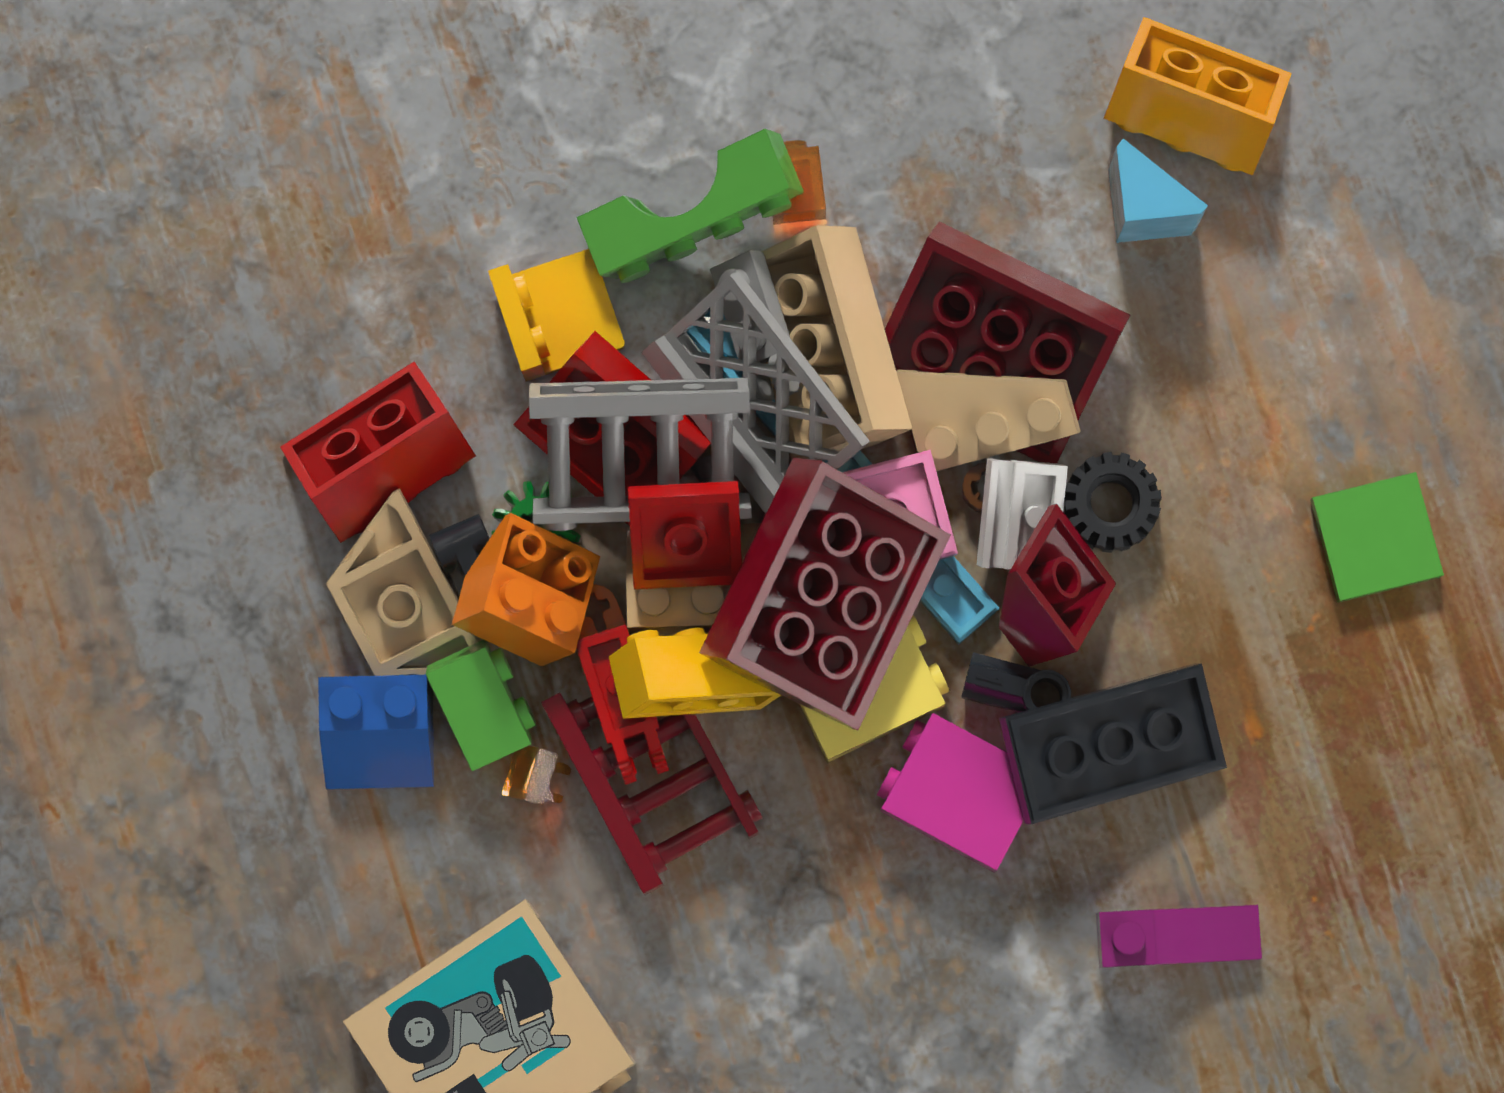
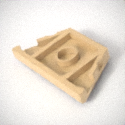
(397, 595)

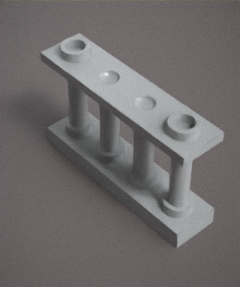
(612, 405)

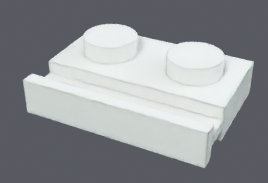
(1013, 505)

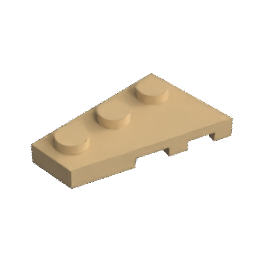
(984, 416)

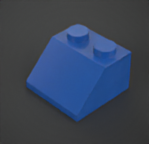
(376, 731)

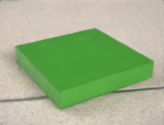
(1376, 537)

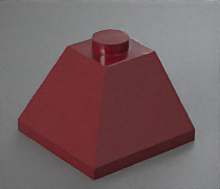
(1053, 591)

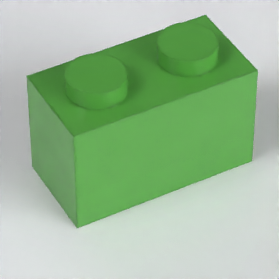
(480, 703)

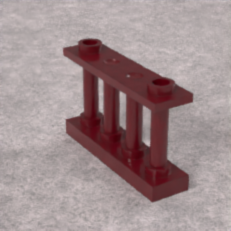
(624, 812)

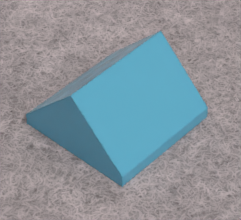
(1149, 200)

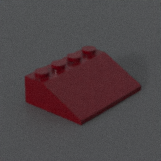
(1000, 317)
(825, 592)

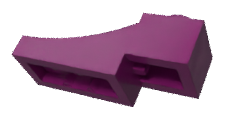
(1178, 936)

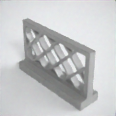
(757, 459)

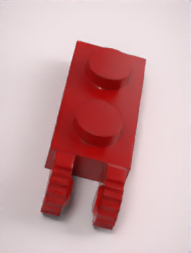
(594, 657)

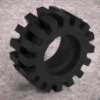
(1135, 479)

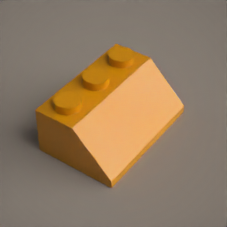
(1197, 96)

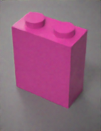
(955, 792)

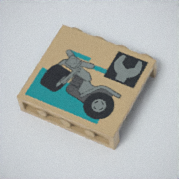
(492, 1020)

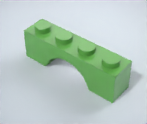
(749, 180)

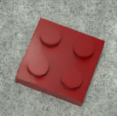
(685, 534)

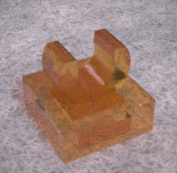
(531, 775)

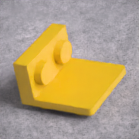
(554, 311)

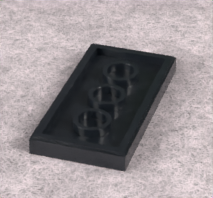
(1112, 743)

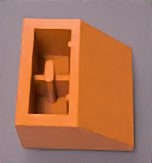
(528, 592)

